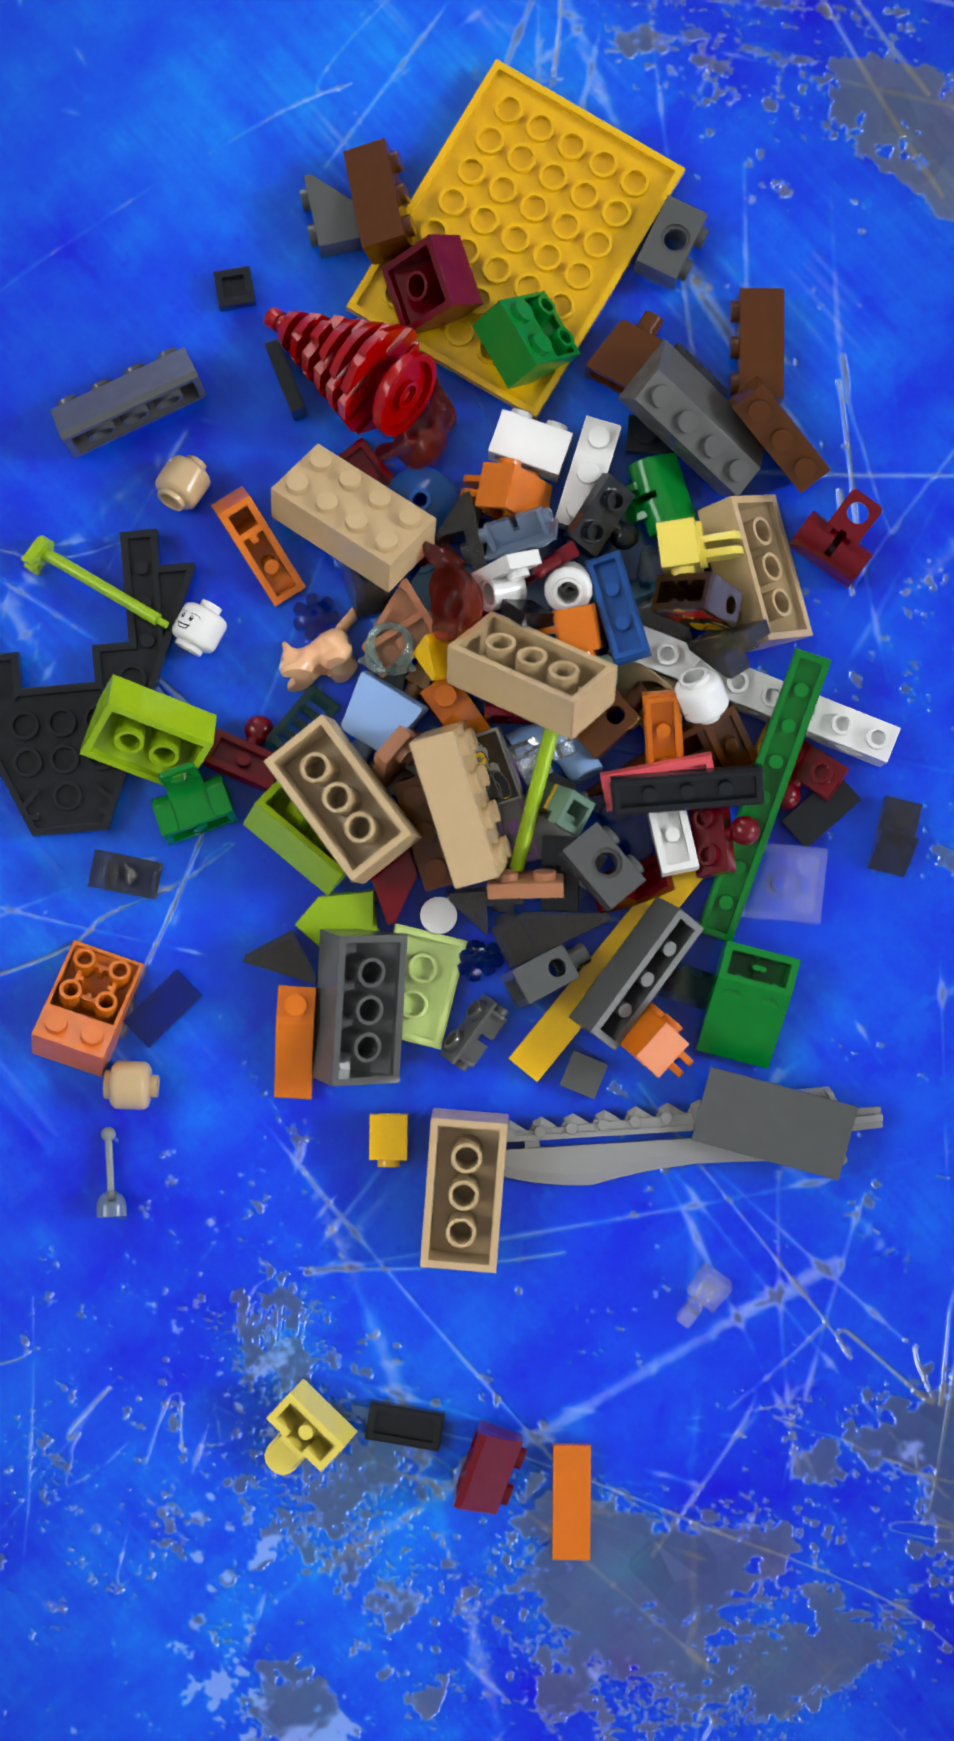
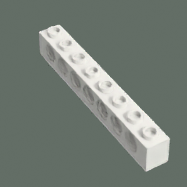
(757, 694)

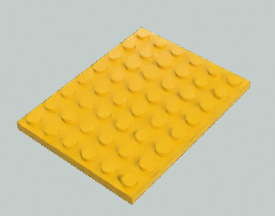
(540, 206)

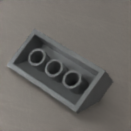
(128, 401)
(694, 421)
(359, 1007)

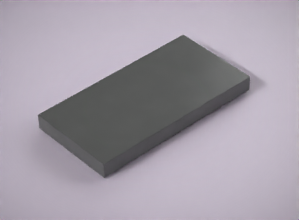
(774, 1123)

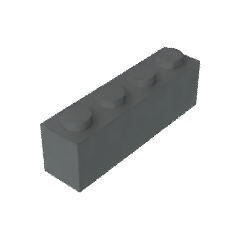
(636, 972)

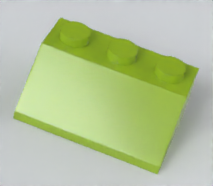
(146, 731)
(289, 834)

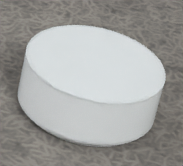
(438, 915)

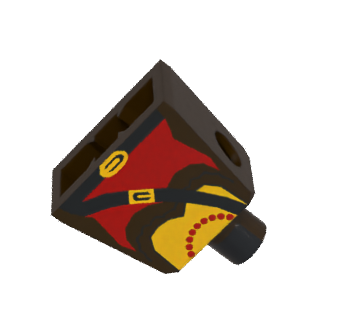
(712, 601)

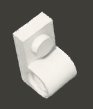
(506, 578)
(673, 842)

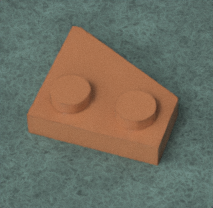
(407, 611)
(394, 755)
(526, 884)

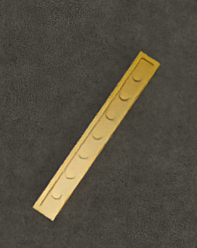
(555, 1027)

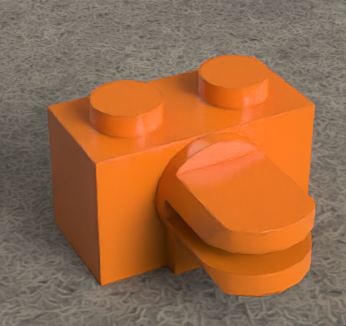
(507, 489)
(579, 628)
(656, 1042)

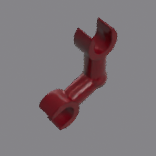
(551, 562)

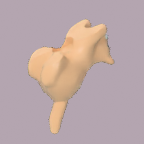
(326, 655)

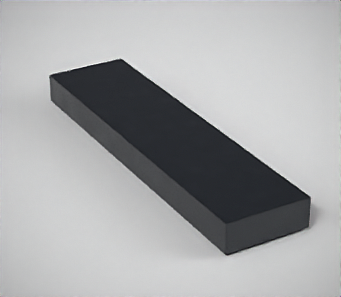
(687, 789)

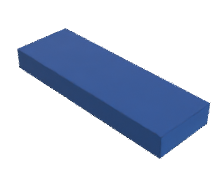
(618, 608)

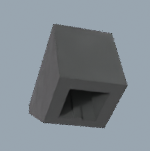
(333, 216)

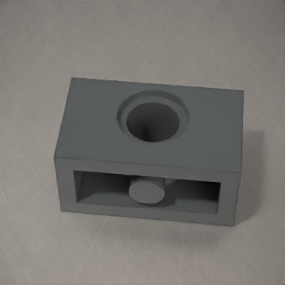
(678, 222)
(581, 859)

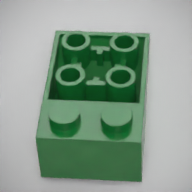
(747, 1003)

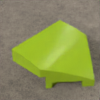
(339, 911)

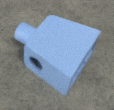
(377, 712)

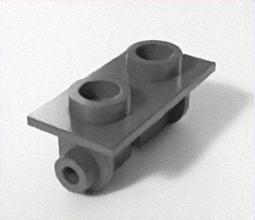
(462, 1044)

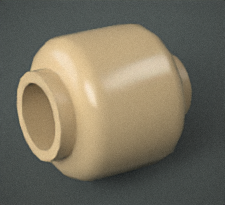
(182, 482)
(130, 1085)

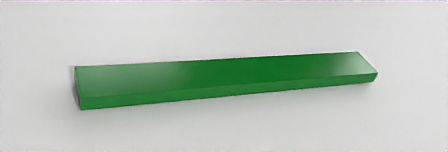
(778, 757)

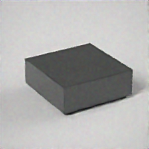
(583, 1074)

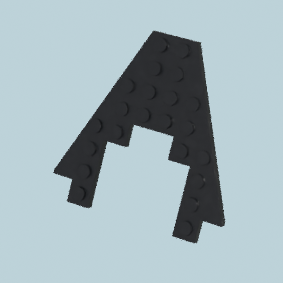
(46, 725)

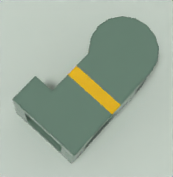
(565, 808)

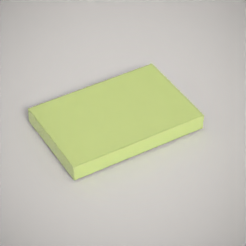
(429, 984)

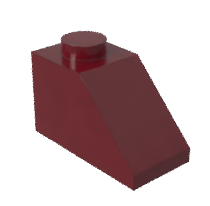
(395, 884)

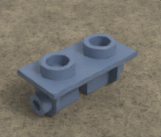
(534, 530)

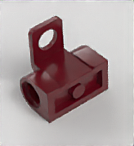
(835, 543)

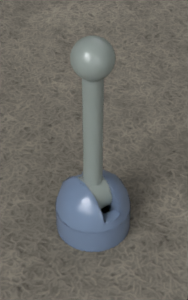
(110, 1202)

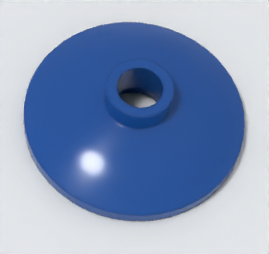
(431, 484)

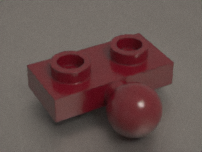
(241, 757)
(815, 772)
(714, 839)

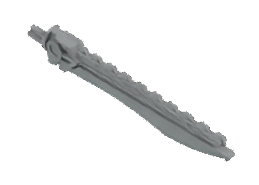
(610, 1160)

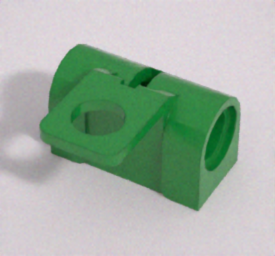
(658, 492)
(192, 804)

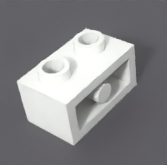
(531, 442)

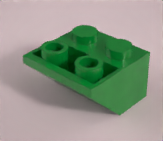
(525, 338)

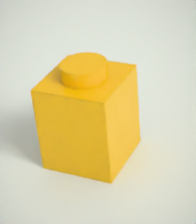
(388, 1138)

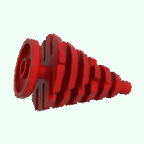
(361, 367)

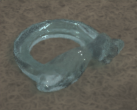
(402, 663)

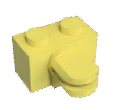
(685, 546)
(307, 1430)

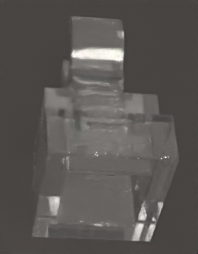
(525, 755)
(707, 1290)

